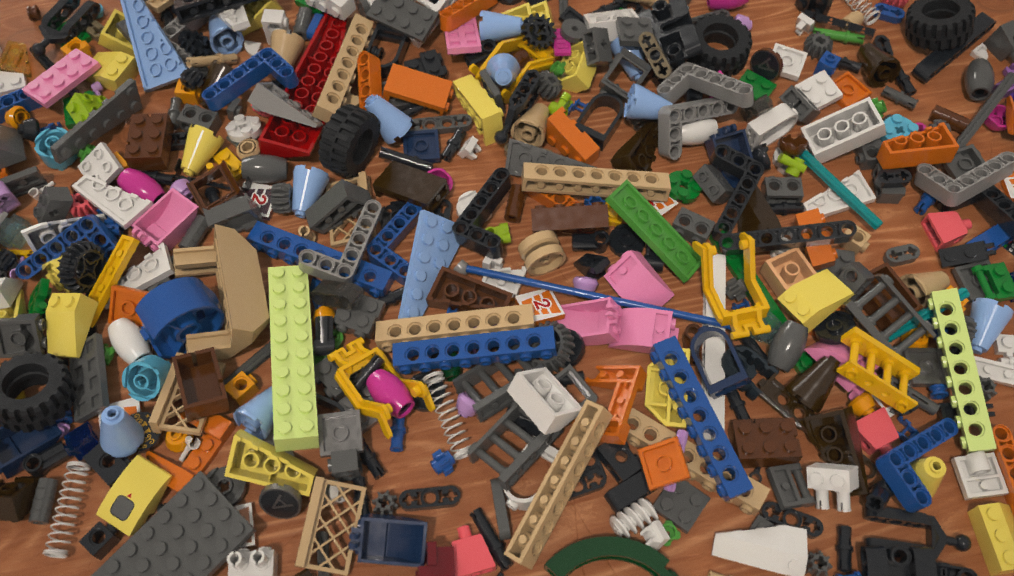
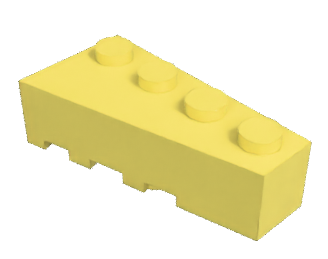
(479, 106)
(260, 464)

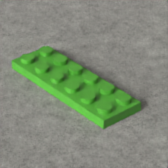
(654, 230)

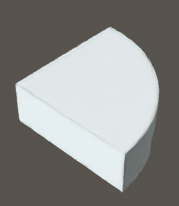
(252, 47)
(979, 52)

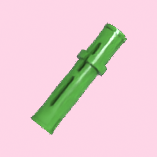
(845, 37)

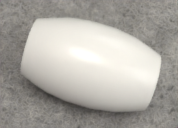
(698, 131)
(128, 341)

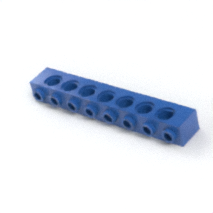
(263, 233)
(465, 344)
(720, 443)

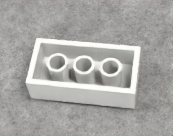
(844, 130)

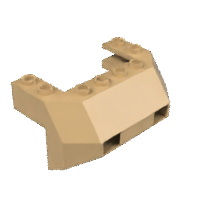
(239, 291)

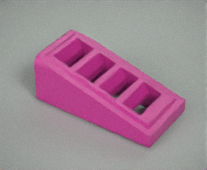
(561, 46)

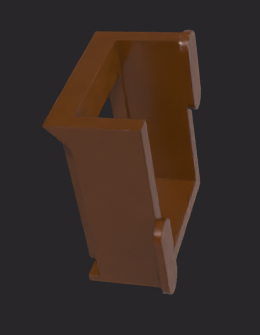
(223, 169)

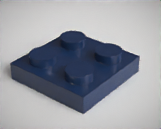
(422, 144)

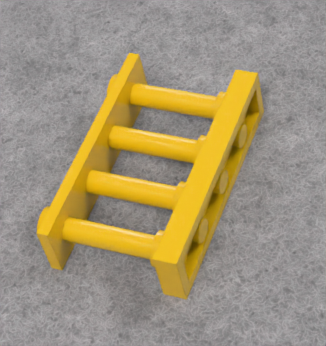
(888, 360)

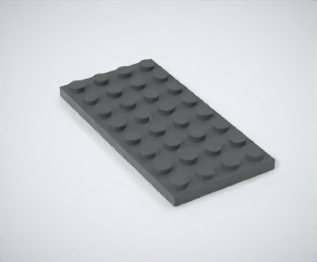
(184, 537)

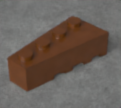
(570, 218)
(465, 293)

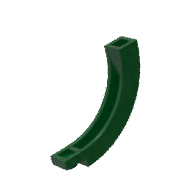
(608, 548)

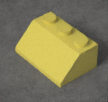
(577, 73)
(995, 535)

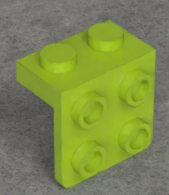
(82, 105)

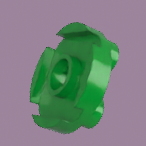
(686, 194)

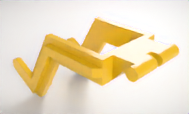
(542, 61)
(743, 319)
(351, 362)

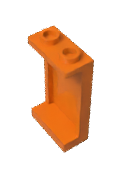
(418, 88)

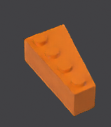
(929, 146)

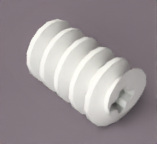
(633, 517)

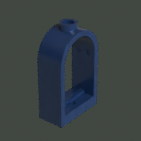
(728, 384)

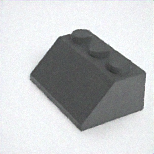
(11, 147)

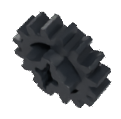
(530, 28)
(195, 43)

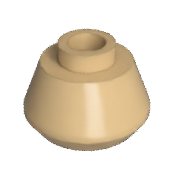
(248, 148)

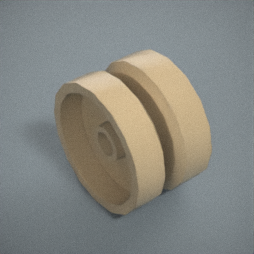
(541, 253)

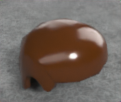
(791, 146)

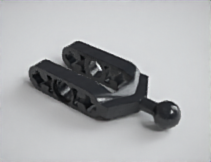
(70, 29)
(521, 100)
(934, 533)

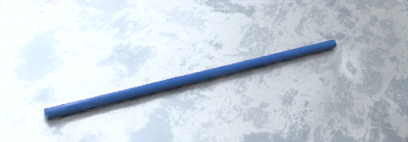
(589, 295)

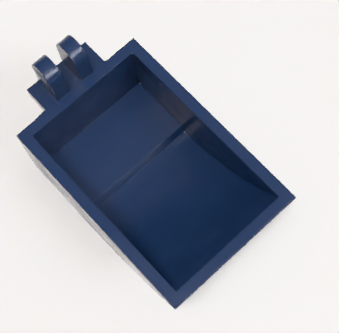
(735, 139)
(18, 445)
(389, 540)

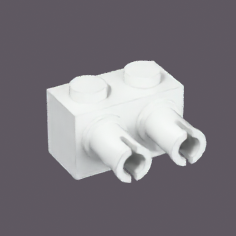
(832, 477)
(253, 563)

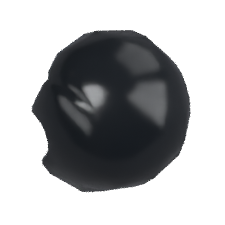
(760, 155)

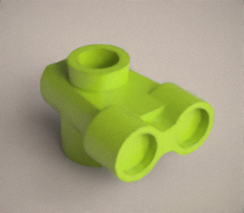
(565, 101)
(794, 166)
(502, 231)

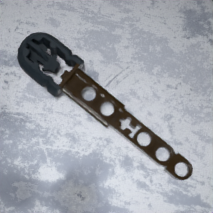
(771, 388)

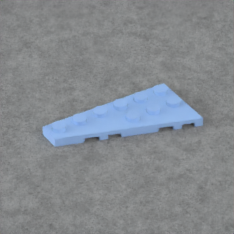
(154, 53)
(432, 248)

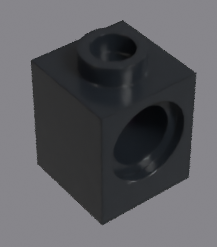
(91, 539)

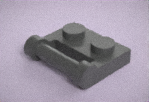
(786, 489)

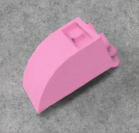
(165, 221)
(637, 280)
(594, 320)
(644, 328)
(841, 353)

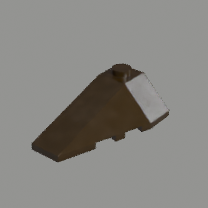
(639, 150)
(757, 215)
(838, 441)
(17, 498)

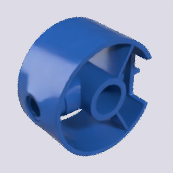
(177, 310)

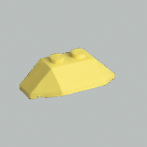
(657, 397)

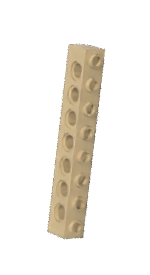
(343, 68)
(592, 181)
(446, 323)
(646, 425)
(558, 484)

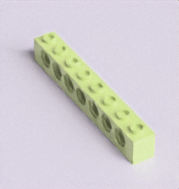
(950, 299)

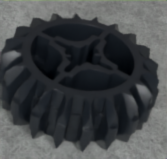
(81, 272)

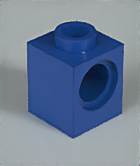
(828, 62)

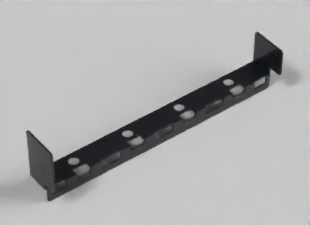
(838, 22)
(248, 182)

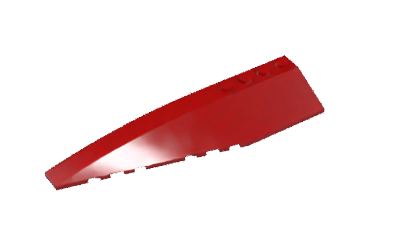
(290, 138)

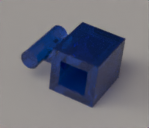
(81, 441)

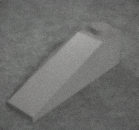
(273, 100)

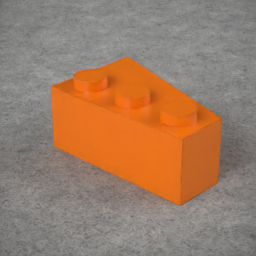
(569, 139)
(818, 256)

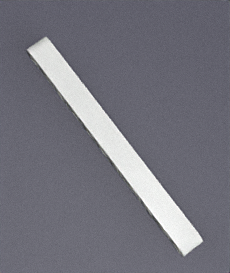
(714, 347)

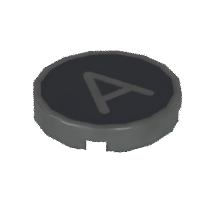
(280, 501)

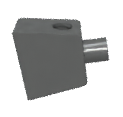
(1002, 42)

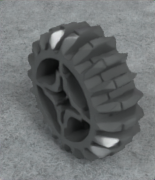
(563, 348)

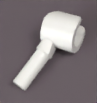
(34, 192)
(190, 446)

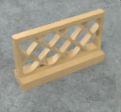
(364, 182)
(165, 404)
(312, 520)

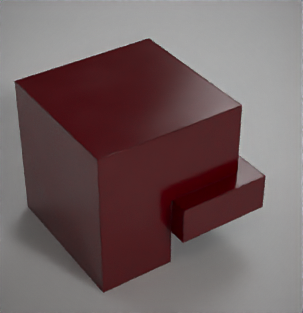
(438, 561)

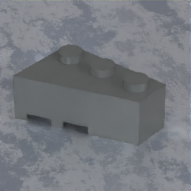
(336, 205)

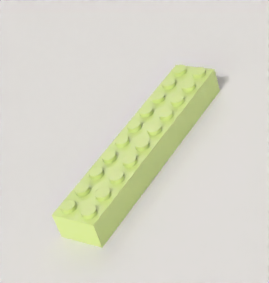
(292, 360)

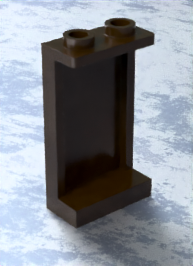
(412, 186)

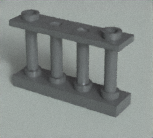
(868, 323)
(499, 397)
(522, 460)

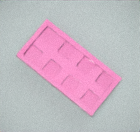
(463, 39)
(61, 78)

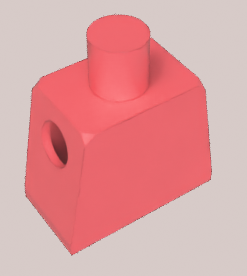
(945, 228)
(877, 432)
(471, 554)

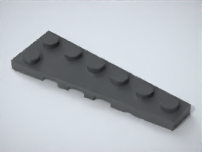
(100, 121)
(522, 152)

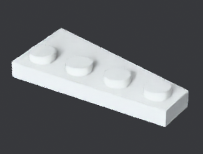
(235, 18)
(112, 201)
(831, 203)
(150, 271)

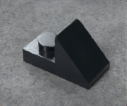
(592, 265)

